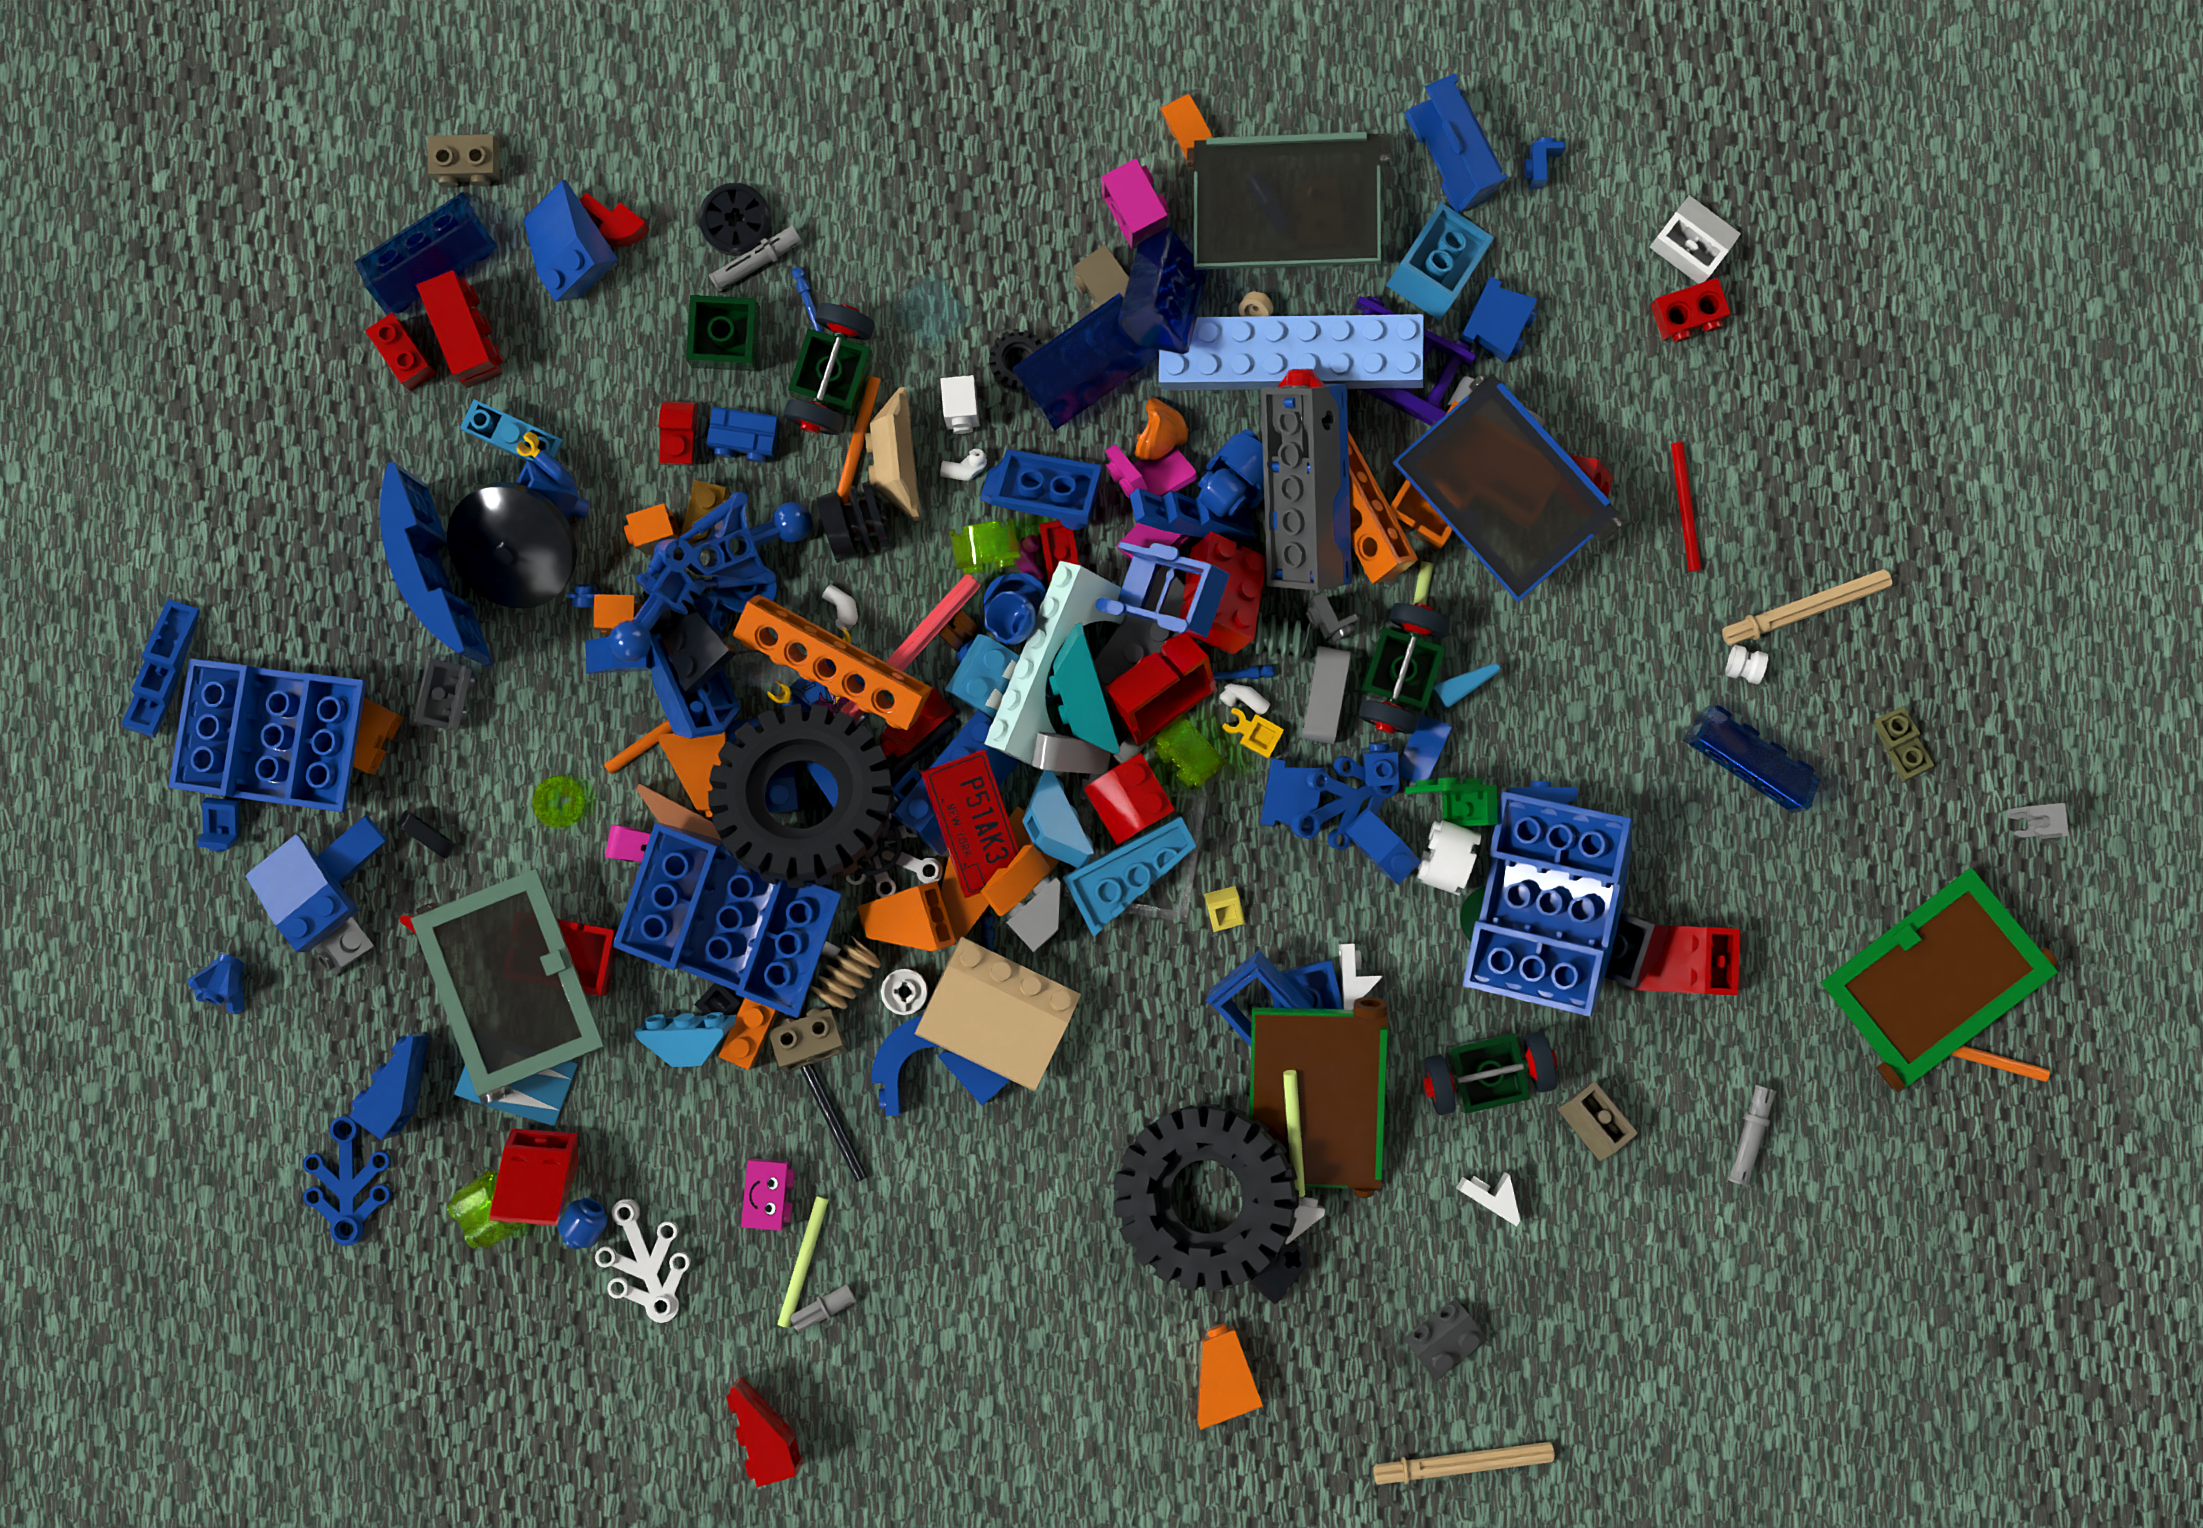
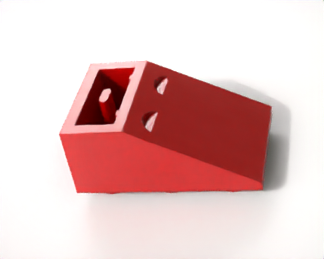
(1696, 962)
(535, 1177)
(767, 1437)

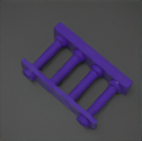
(1429, 408)

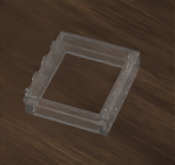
(1189, 861)

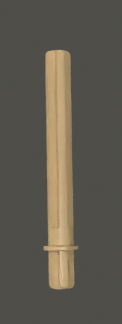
(1755, 626)
(1463, 1463)

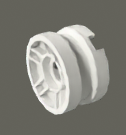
(891, 987)

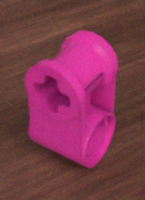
(626, 843)

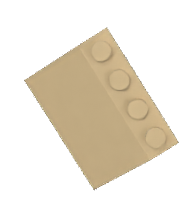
(997, 1013)

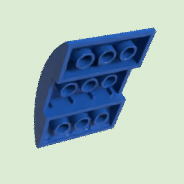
(410, 541)
(267, 735)
(1550, 903)
(723, 924)

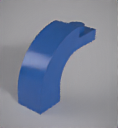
(890, 1060)

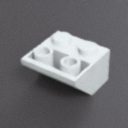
(1695, 240)

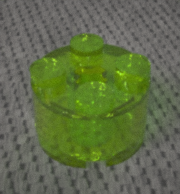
(985, 545)
(472, 1209)

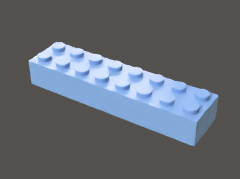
(1262, 349)

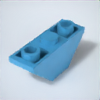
(505, 431)
(1055, 823)
(685, 1038)

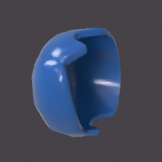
(1010, 617)

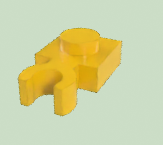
(1258, 734)

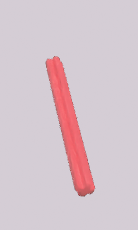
(925, 631)

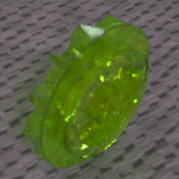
(546, 793)

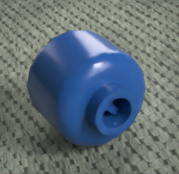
(1222, 492)
(582, 1223)

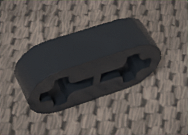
(425, 834)

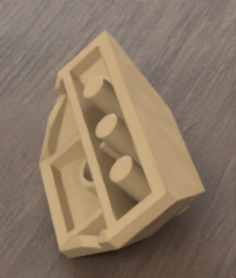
(894, 455)

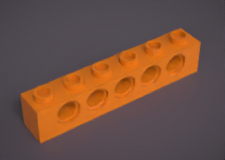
(1373, 526)
(820, 644)

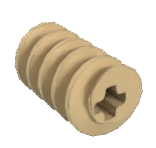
(846, 974)

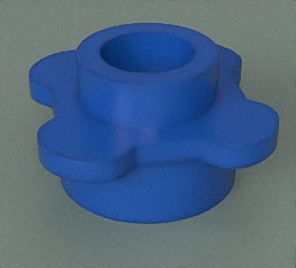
(583, 595)

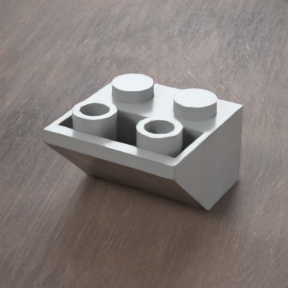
(1040, 916)

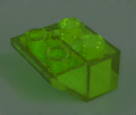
(1188, 753)

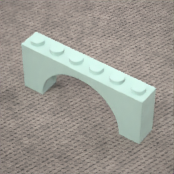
(1023, 706)

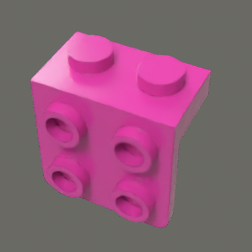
(1155, 476)

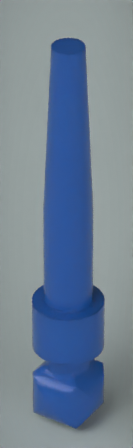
(804, 289)
(1253, 673)
(988, 933)

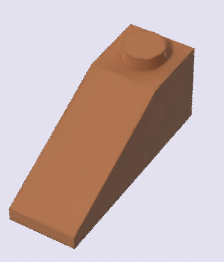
(675, 814)

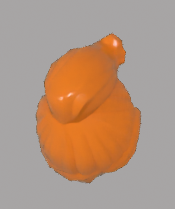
(1163, 432)

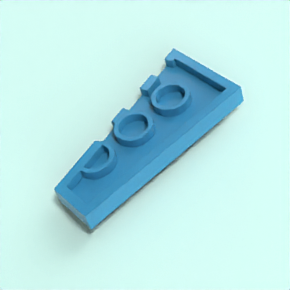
(1120, 876)

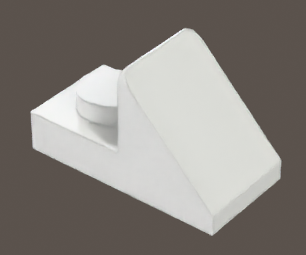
(1351, 985)
(1500, 1201)

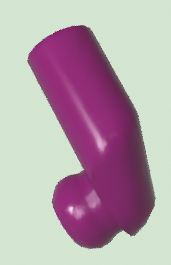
(1027, 550)

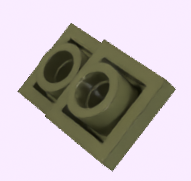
(1902, 744)

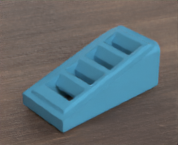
(1456, 688)

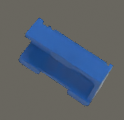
(1456, 145)
(1141, 579)
(1287, 991)

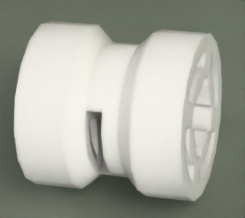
(1746, 664)

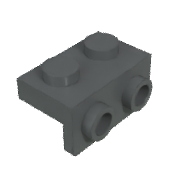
(1323, 617)
(443, 694)
(343, 947)
(1445, 1339)

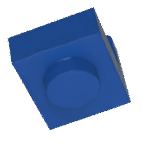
(1536, 166)
(1380, 764)
(220, 824)

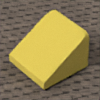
(1224, 908)

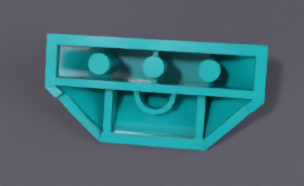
(1082, 693)

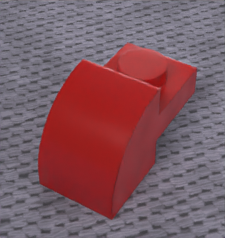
(617, 227)
(677, 432)

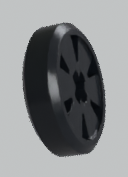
(723, 203)

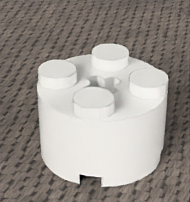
(1449, 858)

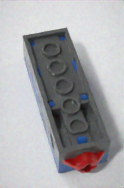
(1306, 482)

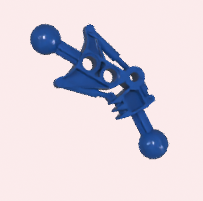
(672, 587)

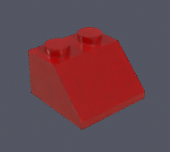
(1129, 798)

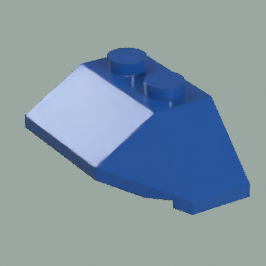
(690, 714)

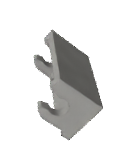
(2043, 820)

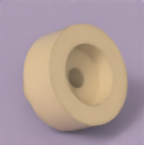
(1255, 305)

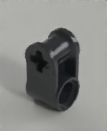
(1278, 1275)

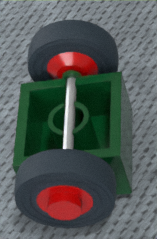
(830, 370)
(1403, 669)
(1489, 1073)

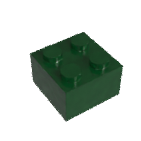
(723, 333)

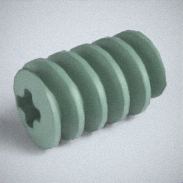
(1279, 637)

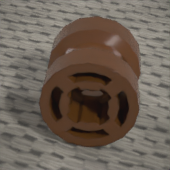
(958, 630)

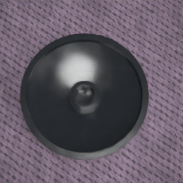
(511, 545)

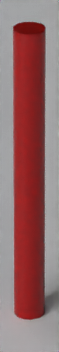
(1686, 507)

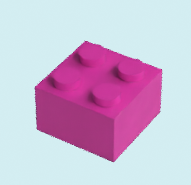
(1134, 202)

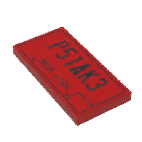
(971, 819)

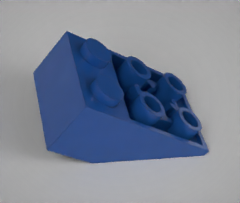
(395, 1089)

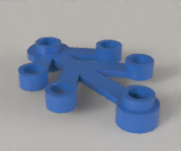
(1349, 802)
(346, 1186)

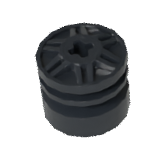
(853, 521)

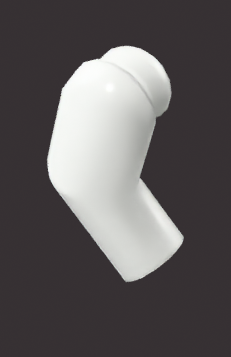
(967, 468)
(845, 607)
(1246, 694)

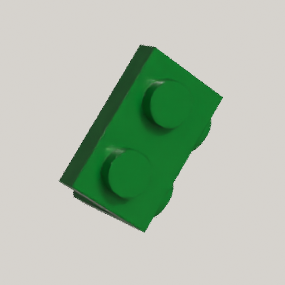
(1462, 804)

